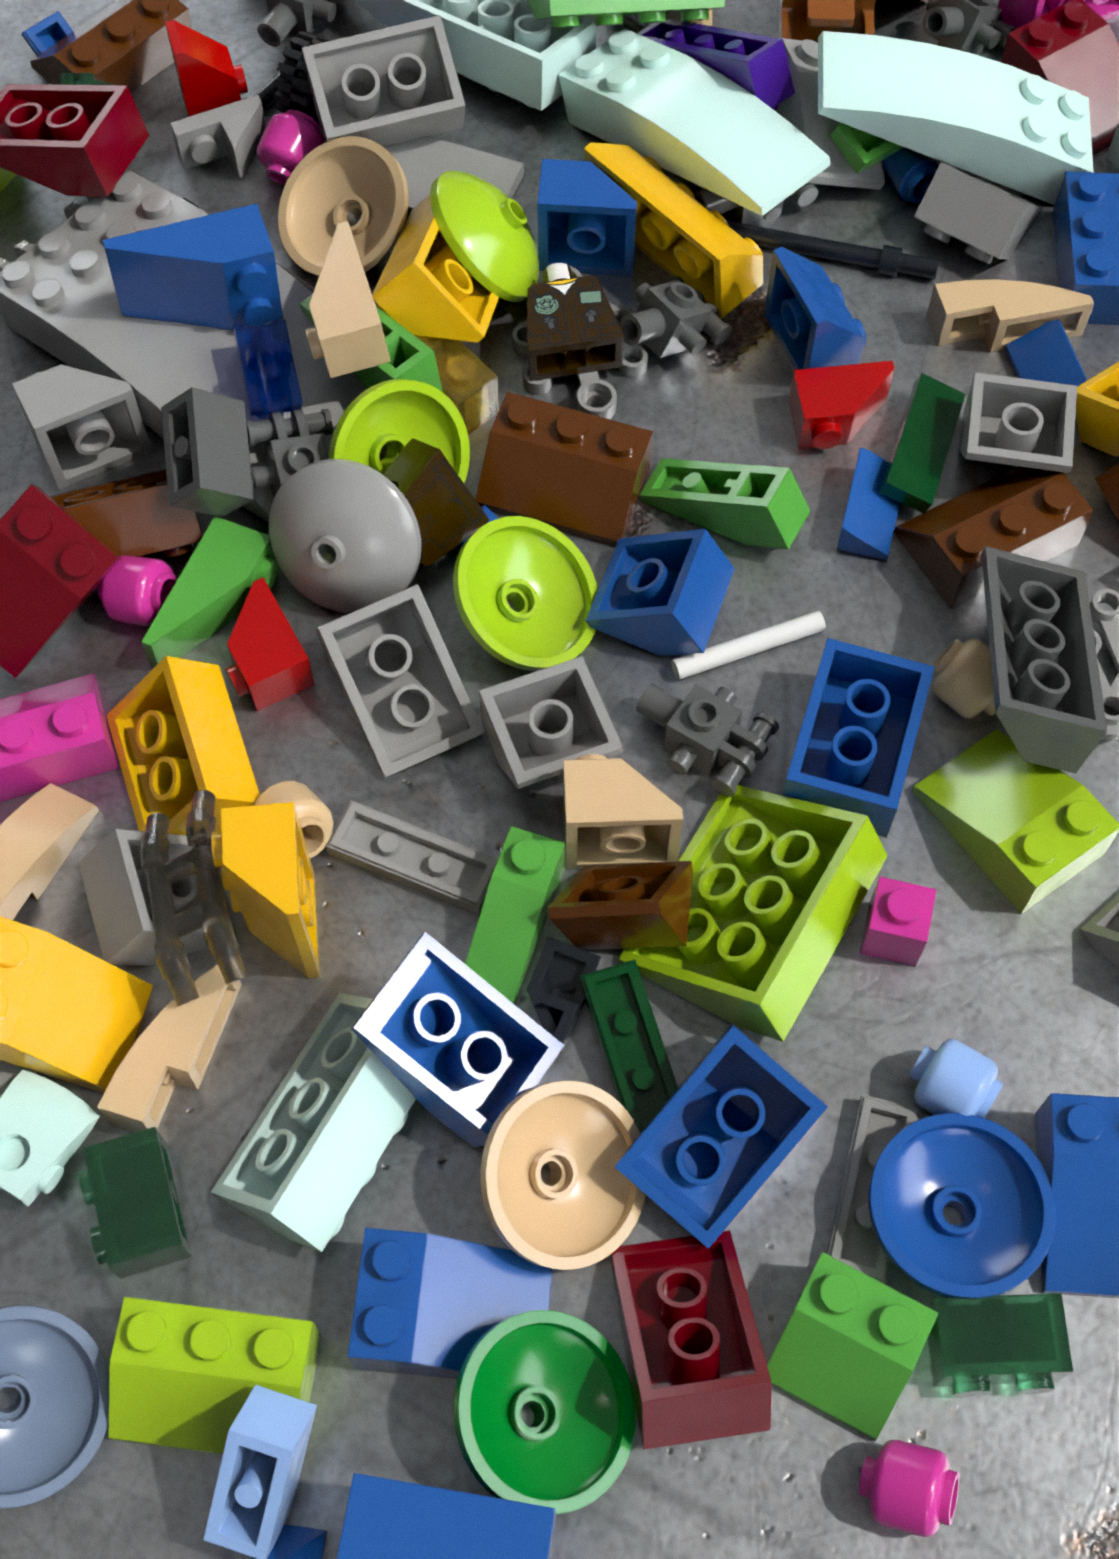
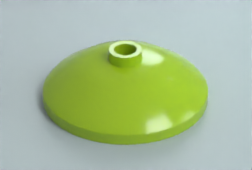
(486, 233)
(392, 416)
(542, 578)

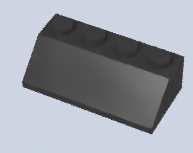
(1043, 659)

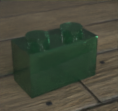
(134, 1203)
(999, 1342)

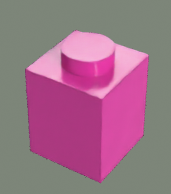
(898, 921)

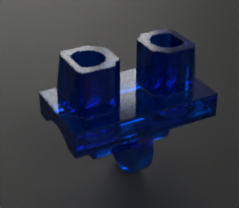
(268, 368)

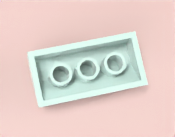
(318, 1134)

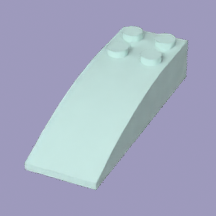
(499, 43)
(957, 109)
(689, 121)

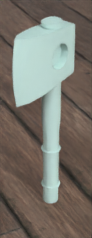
(39, 1134)

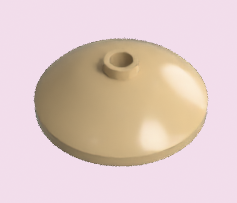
(338, 185)
(586, 1202)

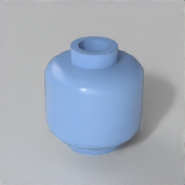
(955, 1080)

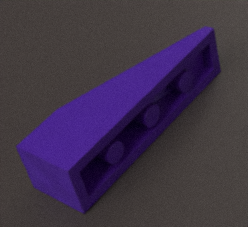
(746, 58)

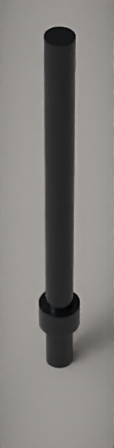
(886, 260)

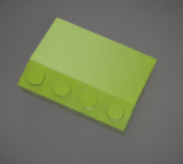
(765, 906)

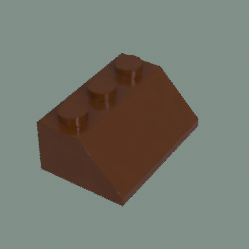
(119, 45)
(564, 468)
(1017, 512)
(134, 516)

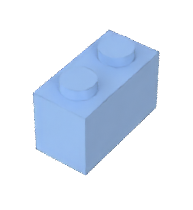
(259, 1472)

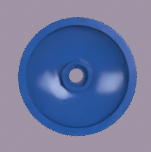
(988, 1180)

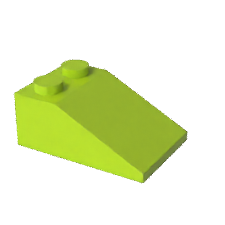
(1017, 818)

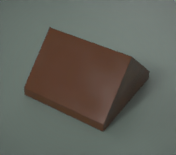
(626, 906)

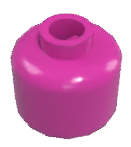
(286, 142)
(136, 589)
(910, 1488)

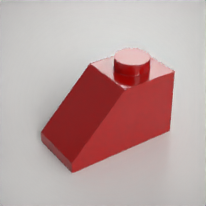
(204, 70)
(836, 401)
(266, 652)

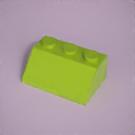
(190, 1368)

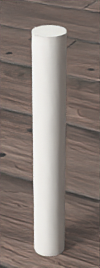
(748, 645)

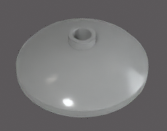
(356, 515)

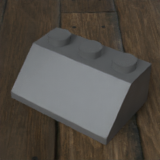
(386, 84)

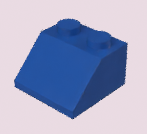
(584, 219)
(810, 314)
(663, 592)

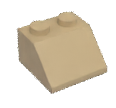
(616, 815)

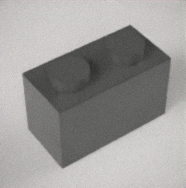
(207, 452)

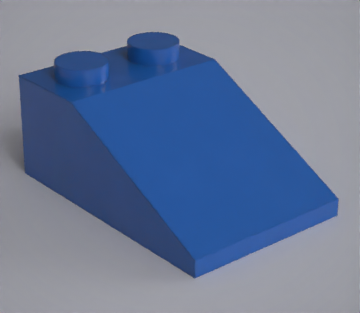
(198, 271)
(454, 1040)
(720, 1135)
(1081, 1158)
(432, 1298)

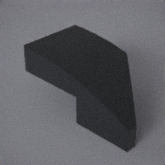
(557, 988)

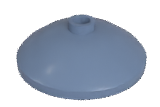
(58, 1405)

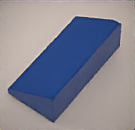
(1046, 356)
(868, 514)

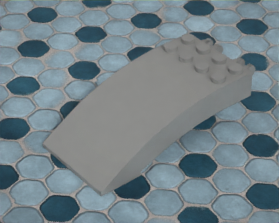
(68, 306)

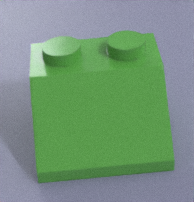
(850, 1346)

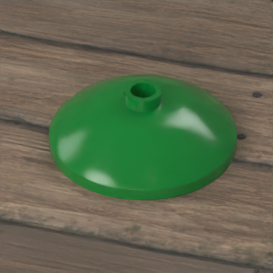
(578, 1405)

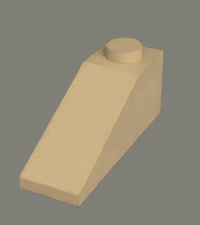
(344, 312)

